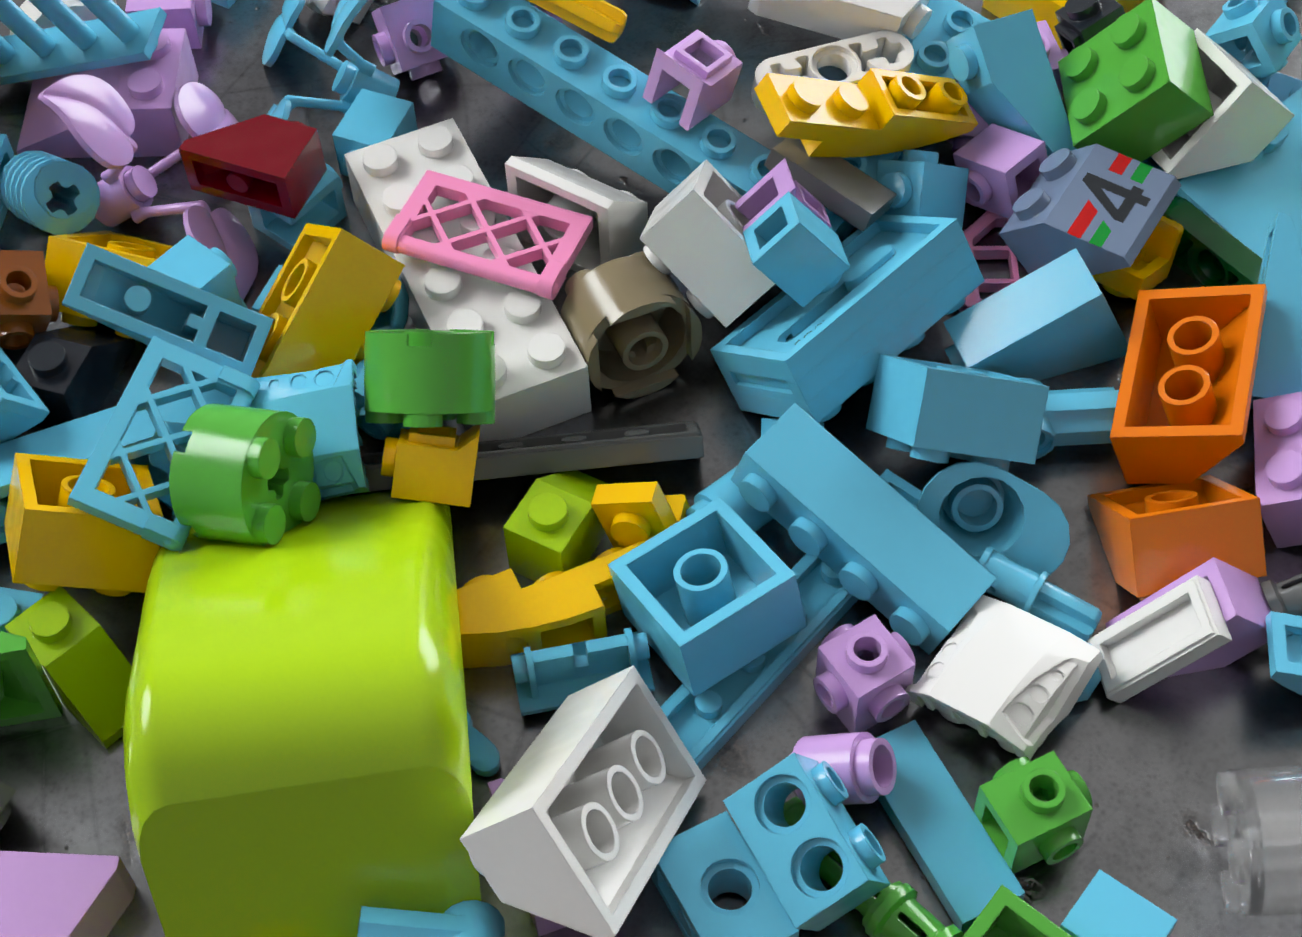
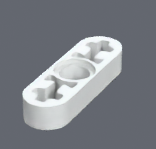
(849, 54)

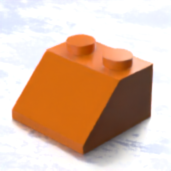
(1170, 529)

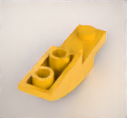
(869, 118)
(552, 612)

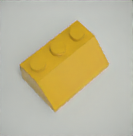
(325, 301)

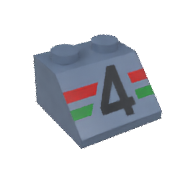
(1089, 203)

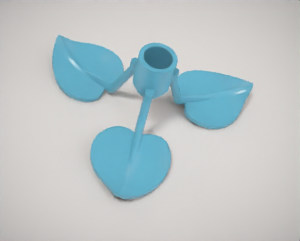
(351, 75)

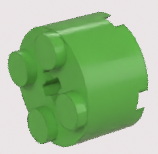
(429, 377)
(245, 474)

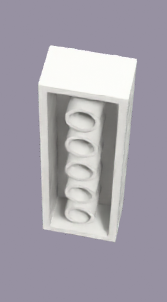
(537, 363)

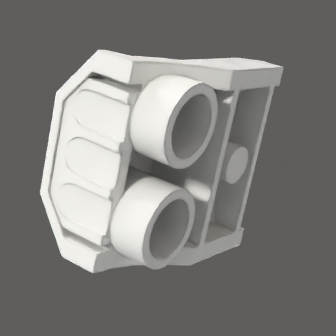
(1007, 675)

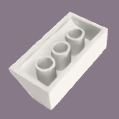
(587, 808)

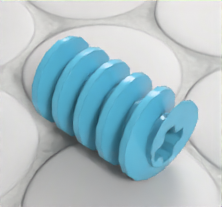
(49, 192)

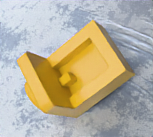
(1150, 265)
(636, 511)

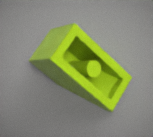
(554, 525)
(78, 661)

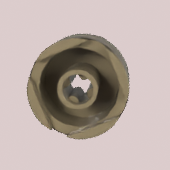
(630, 325)

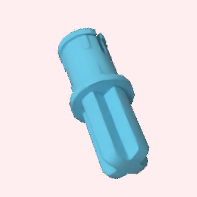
(1038, 596)

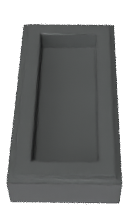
(834, 183)

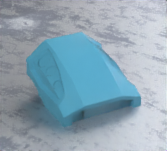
(330, 403)

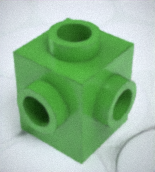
(1035, 811)

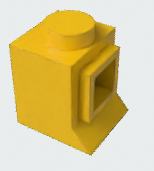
(432, 464)

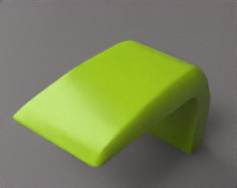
(302, 726)

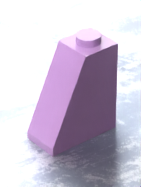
(62, 894)

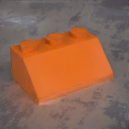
(1187, 381)

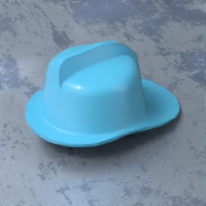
(993, 508)

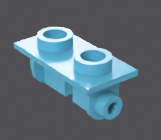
(553, 673)

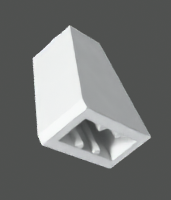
(847, 17)

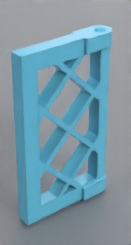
(110, 450)

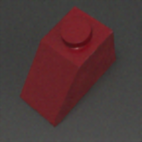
(257, 163)

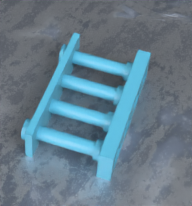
(74, 43)

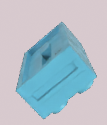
(897, 287)

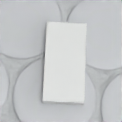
(1160, 639)

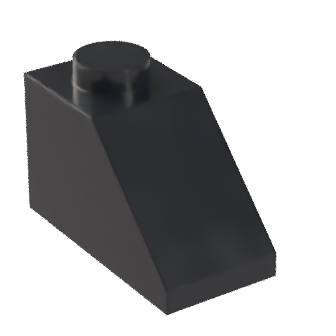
(73, 370)

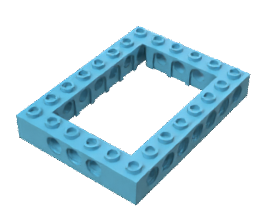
(603, 95)

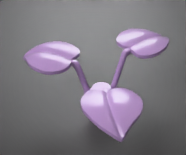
(103, 126)

